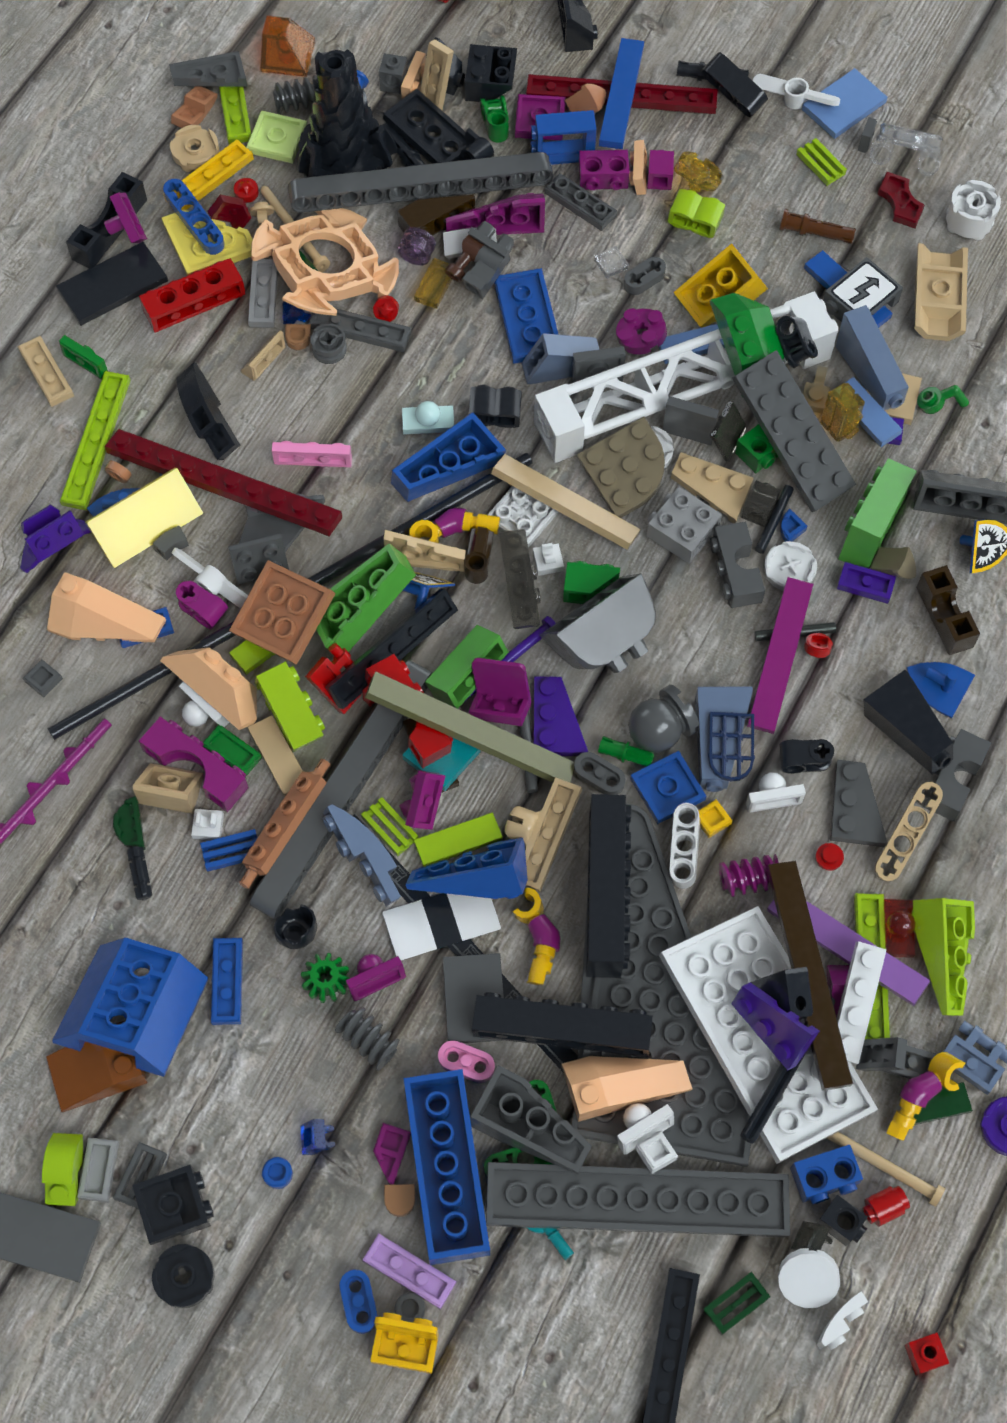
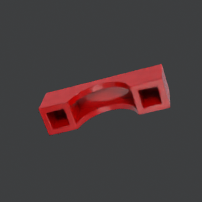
(424, 742)

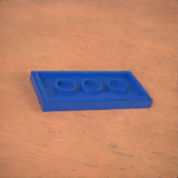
(524, 310)

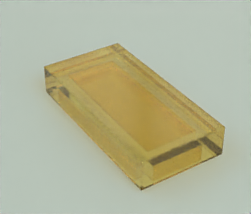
(433, 284)

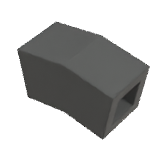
(169, 540)

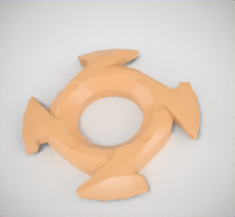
(313, 288)

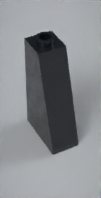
(909, 721)

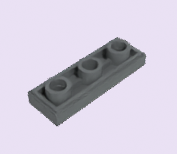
(580, 201)

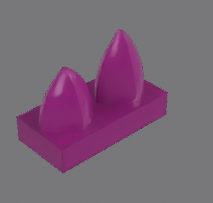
(423, 806)

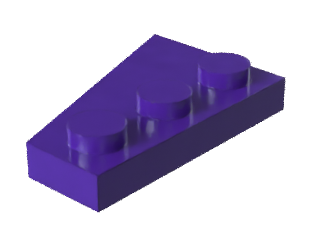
(555, 719)
(775, 1027)

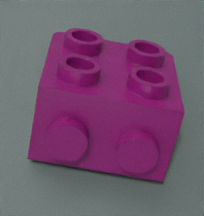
(501, 691)

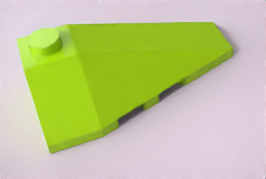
(943, 937)

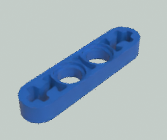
(193, 216)

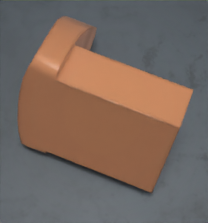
(589, 98)

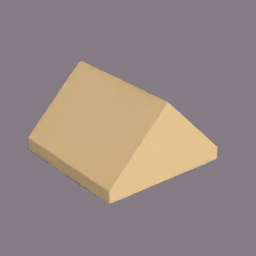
(168, 788)

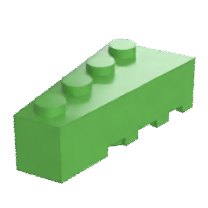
(876, 513)
(364, 597)

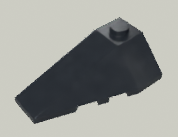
(576, 25)

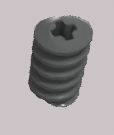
(294, 95)
(367, 1038)

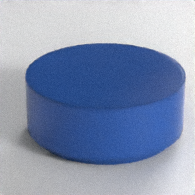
(277, 1173)

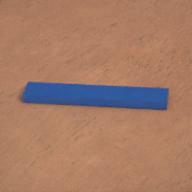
(621, 93)

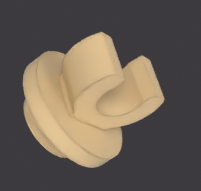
(261, 211)

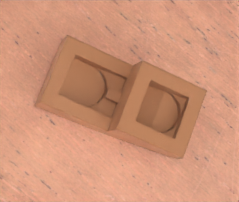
(195, 107)

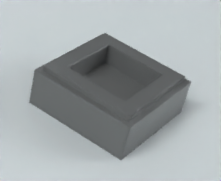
(867, 135)
(42, 678)

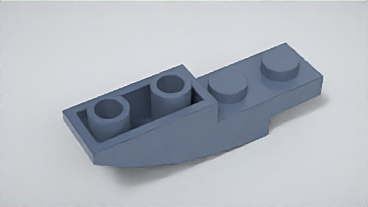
(359, 842)

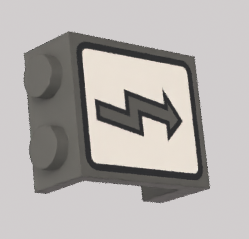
(862, 286)

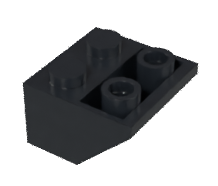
(489, 72)

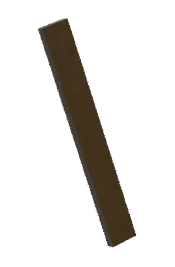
(804, 952)

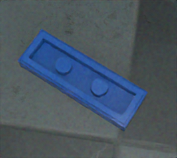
(227, 981)

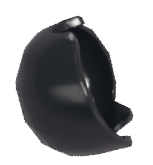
(295, 927)

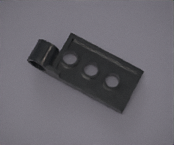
(416, 104)

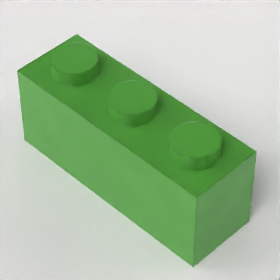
(454, 677)

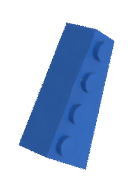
(448, 459)

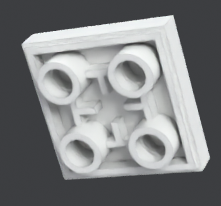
(524, 512)

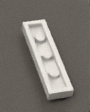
(859, 997)

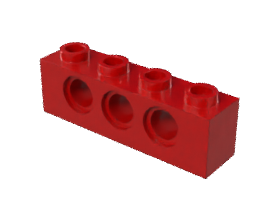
(209, 288)

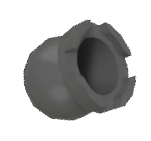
(659, 722)

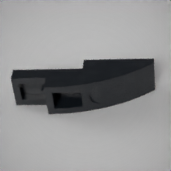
(203, 412)

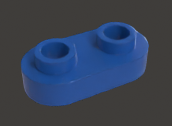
(358, 1302)

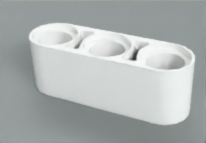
(682, 832)

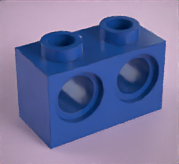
(823, 1167)

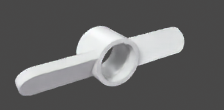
(794, 85)
(212, 579)

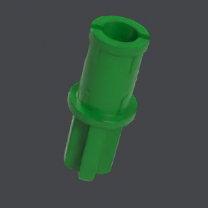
(625, 752)

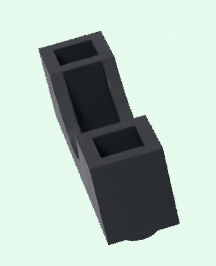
(91, 242)

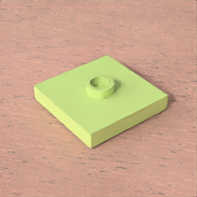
(276, 136)

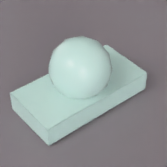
(427, 418)

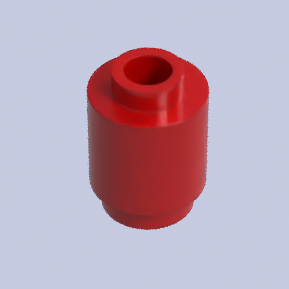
(886, 1205)

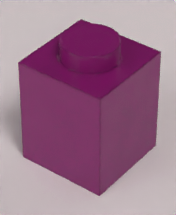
(660, 169)

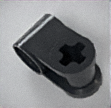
(797, 345)
(802, 755)

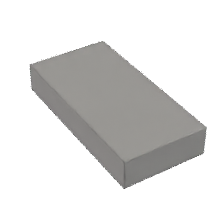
(98, 1170)

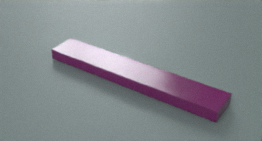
(780, 654)

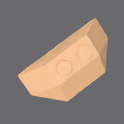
(216, 683)

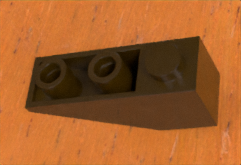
(432, 212)

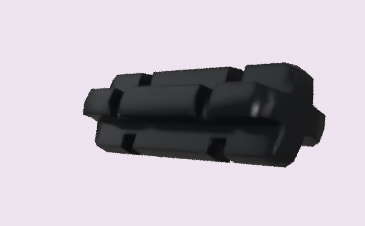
(139, 873)

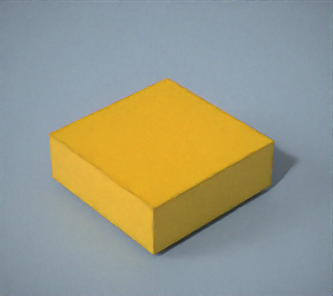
(713, 818)

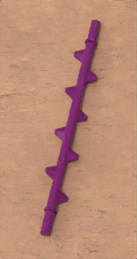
(60, 776)

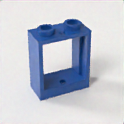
(561, 124)

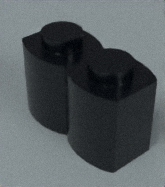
(496, 406)

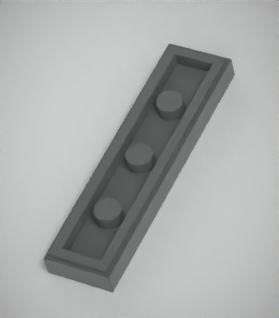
(366, 329)

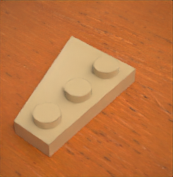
(427, 553)

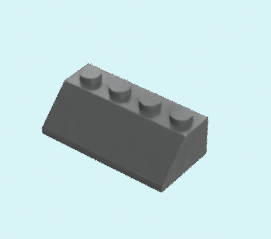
(961, 496)

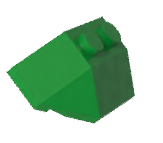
(745, 330)

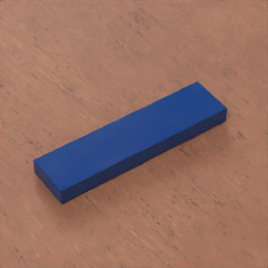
(828, 272)

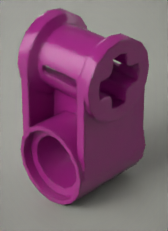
(202, 606)

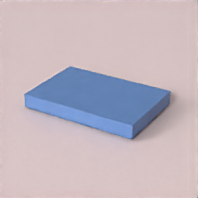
(857, 101)

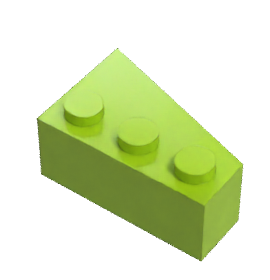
(290, 706)

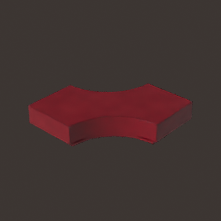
(905, 207)

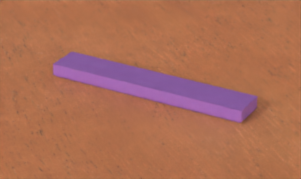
(841, 942)

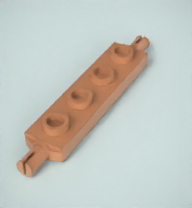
(284, 823)

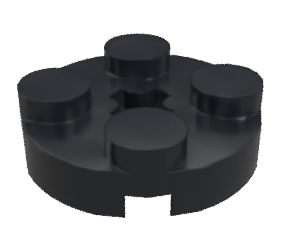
(167, 1268)

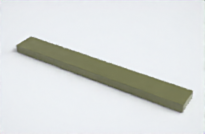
(468, 729)

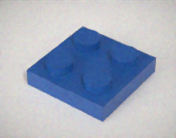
(667, 786)

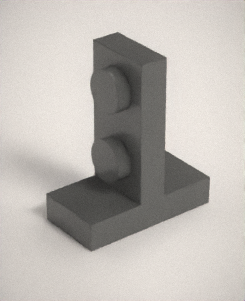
(894, 1057)

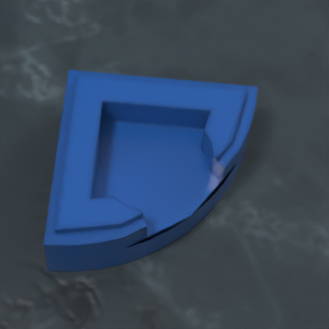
(791, 526)

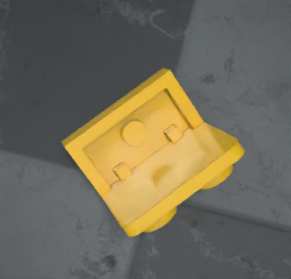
(405, 1343)

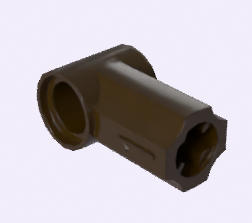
(478, 554)

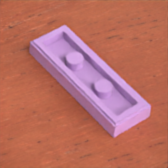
(409, 1271)

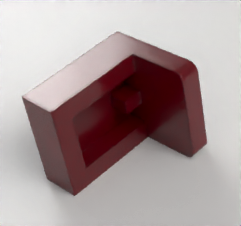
(230, 210)

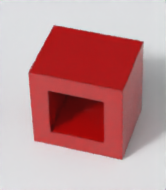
(916, 1354)

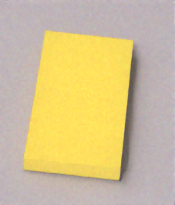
(144, 517)

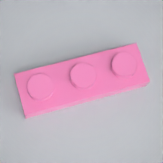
(311, 454)

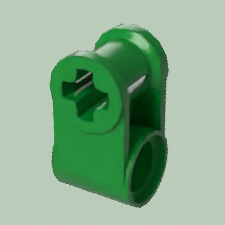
(496, 118)

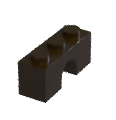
(938, 594)

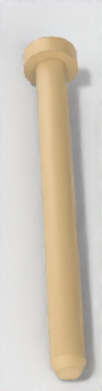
(320, 262)
(891, 1169)

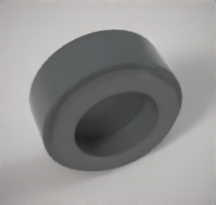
(410, 1307)

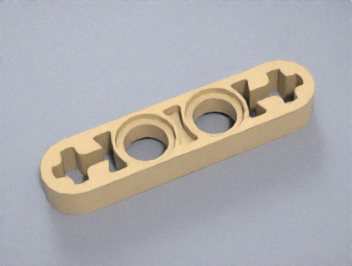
(911, 833)

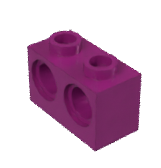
(604, 169)

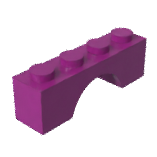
(169, 744)

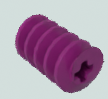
(745, 874)

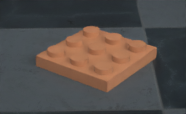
(282, 612)

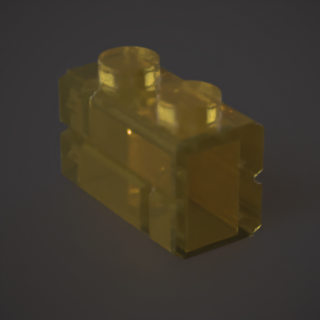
(842, 412)

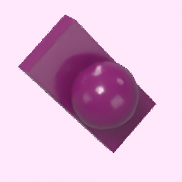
(374, 975)

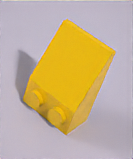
(721, 276)

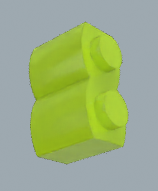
(696, 213)

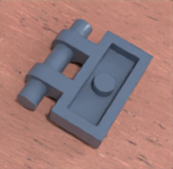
(979, 1069)

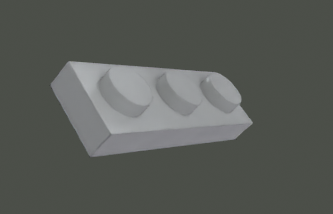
(263, 294)

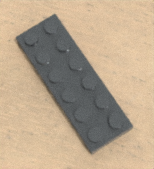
(794, 431)

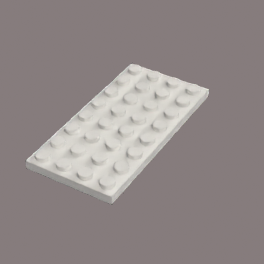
(709, 976)

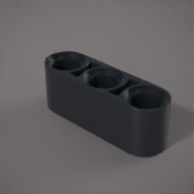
(734, 84)

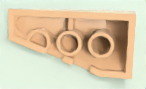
(90, 611)

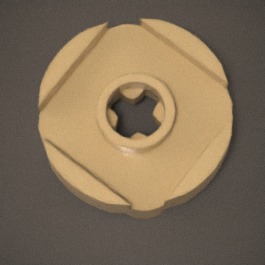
(193, 135)

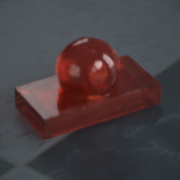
(899, 928)

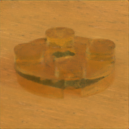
(698, 173)

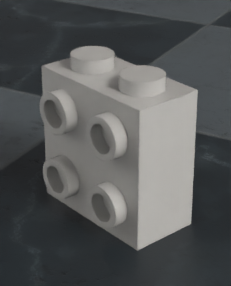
(683, 524)

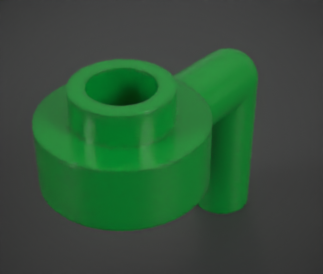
(938, 398)

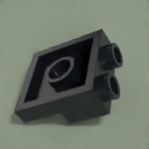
(173, 1204)

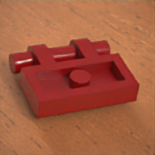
(325, 671)

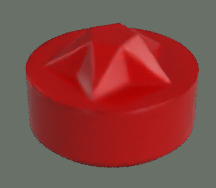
(246, 189)
(386, 308)
(818, 645)

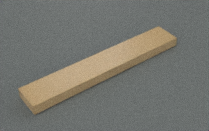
(565, 501)

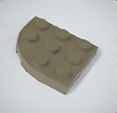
(626, 467)

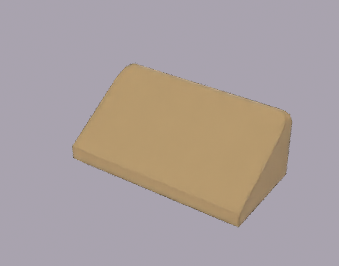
(264, 356)

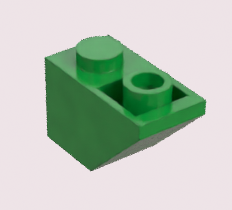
(587, 580)

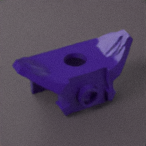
(49, 533)

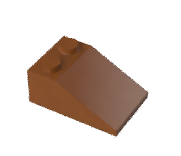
(92, 1074)

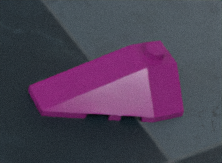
(508, 216)

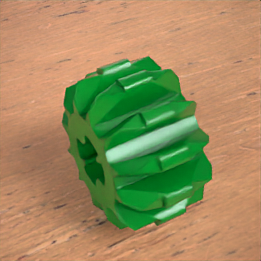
(325, 988)

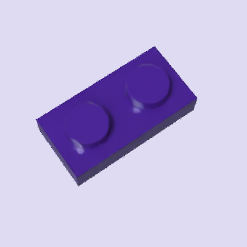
(866, 582)

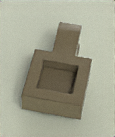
(815, 392)

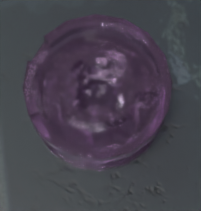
(415, 247)

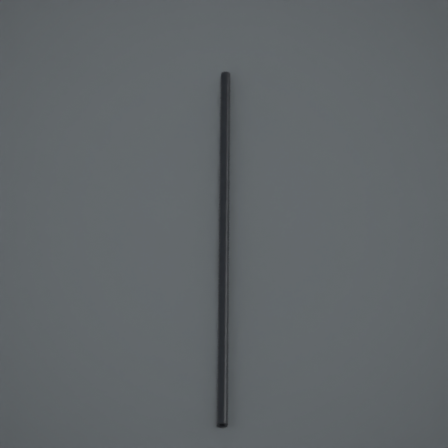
(322, 577)

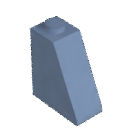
(553, 357)

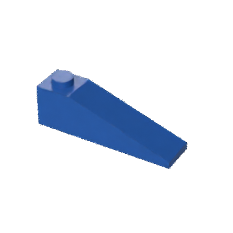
(489, 874)

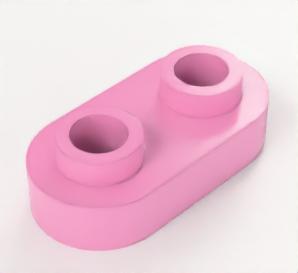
(467, 1060)

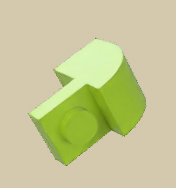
(61, 1167)

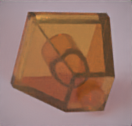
(285, 47)

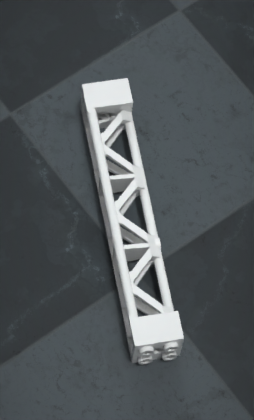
(565, 430)

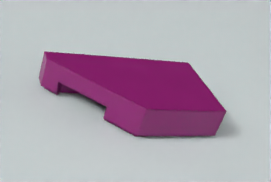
(391, 1149)

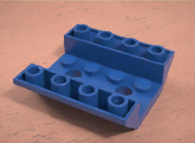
(153, 1004)

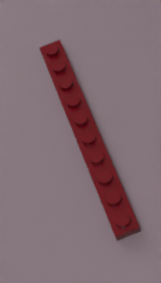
(225, 482)

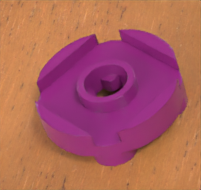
(641, 319)

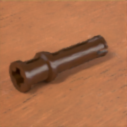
(805, 224)

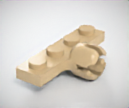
(544, 829)

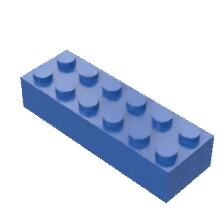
(446, 1167)

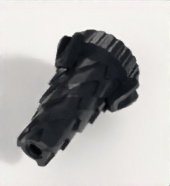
(342, 127)

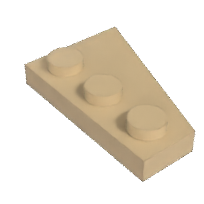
(717, 485)

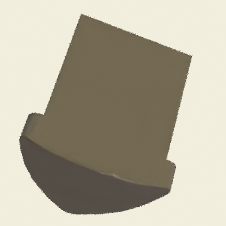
(895, 562)

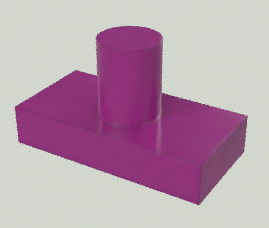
(125, 219)

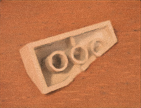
(614, 1083)

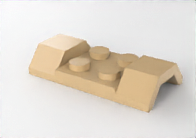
(940, 293)

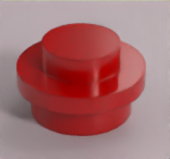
(829, 856)

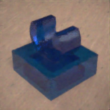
(292, 314)
(313, 1137)

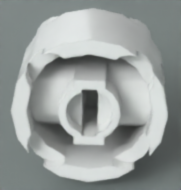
(972, 209)

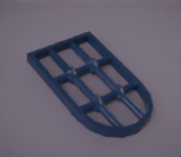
(725, 736)

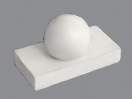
(198, 710)
(774, 794)
(643, 1125)

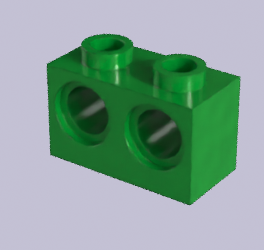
(755, 440)

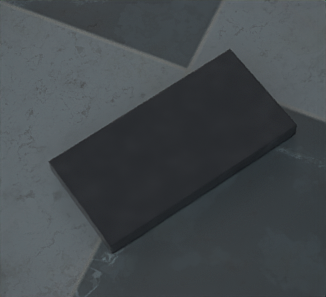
(112, 283)

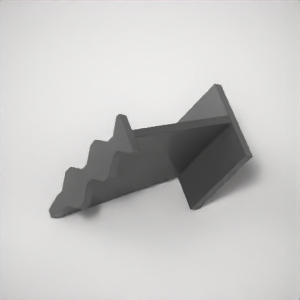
(264, 540)

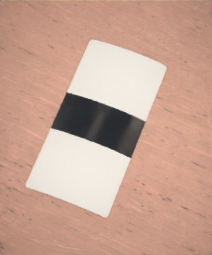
(439, 922)

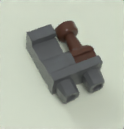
(487, 255)

